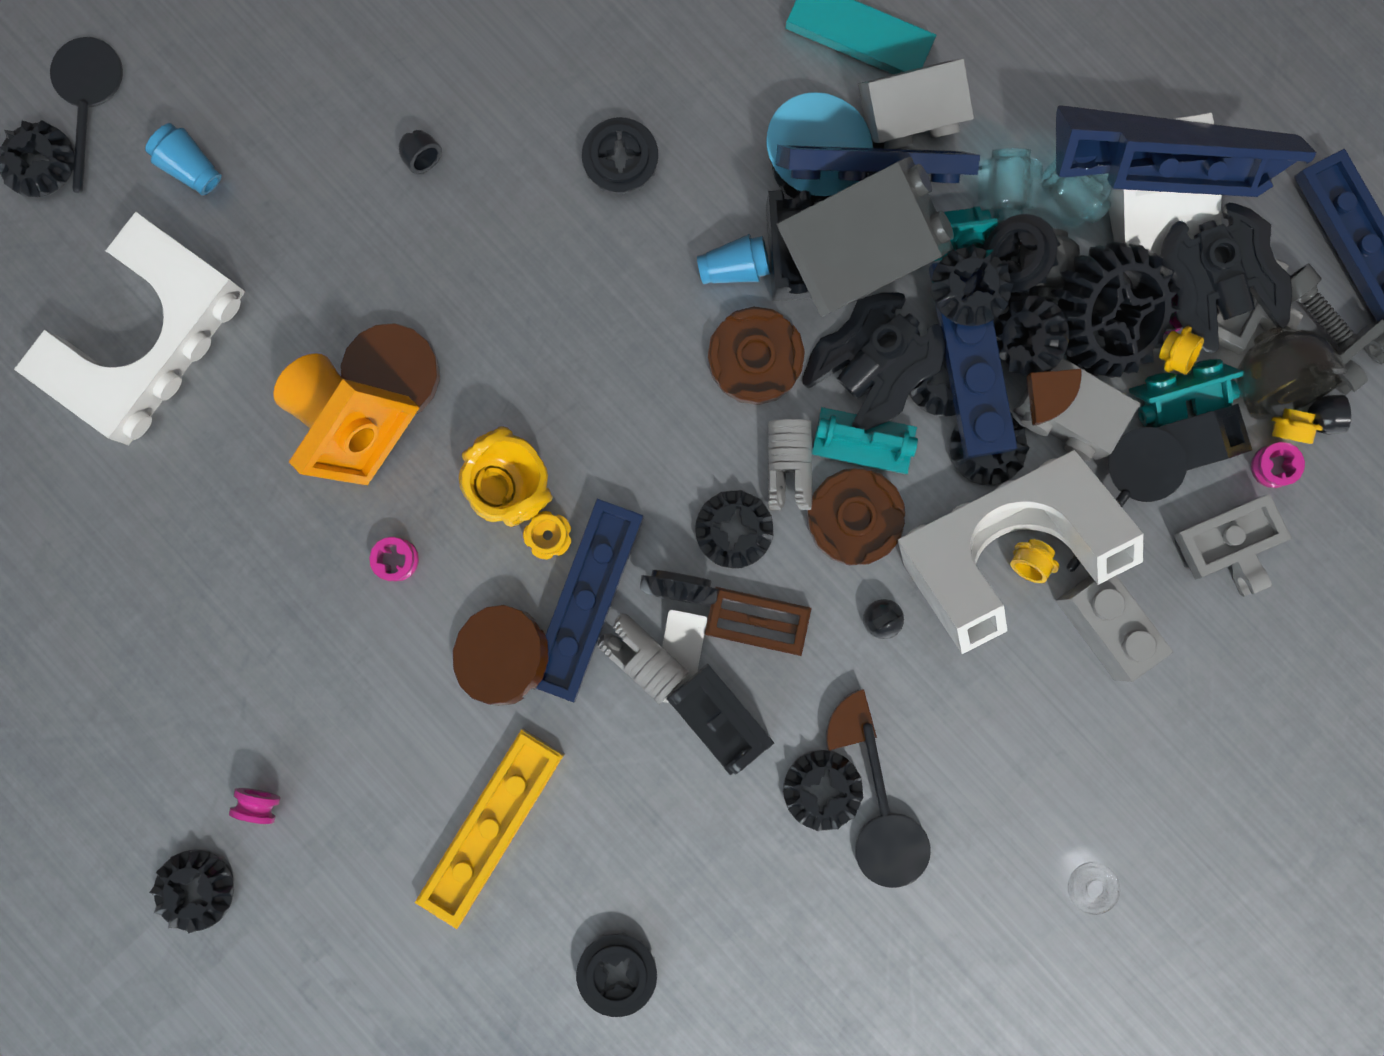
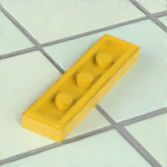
(489, 828)

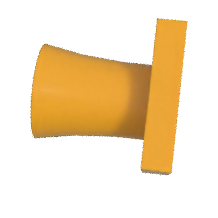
(347, 420)

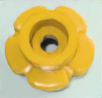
(1181, 350)
(1295, 426)
(544, 522)
(1034, 560)

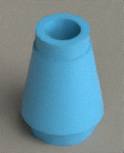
(181, 157)
(735, 262)

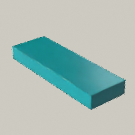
(862, 33)

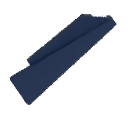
(1172, 153)

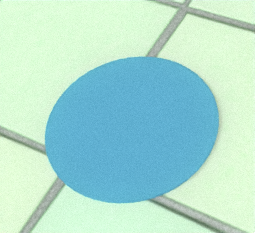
(816, 121)

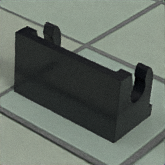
(785, 276)
(720, 720)

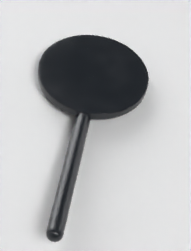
(85, 75)
(1145, 467)
(891, 846)

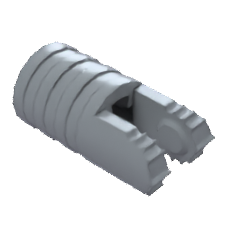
(789, 453)
(642, 658)

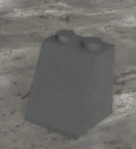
(867, 235)

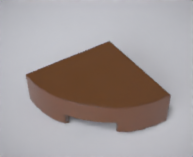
(1052, 393)
(847, 721)

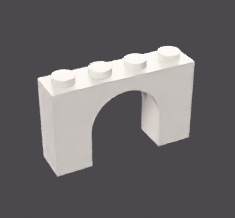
(125, 397)
(1056, 499)

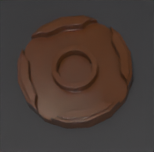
(756, 355)
(394, 361)
(856, 517)
(500, 655)

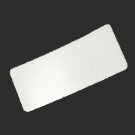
(684, 640)

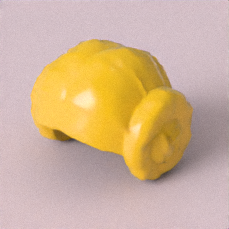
(504, 478)

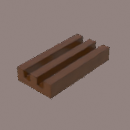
(798, 630)

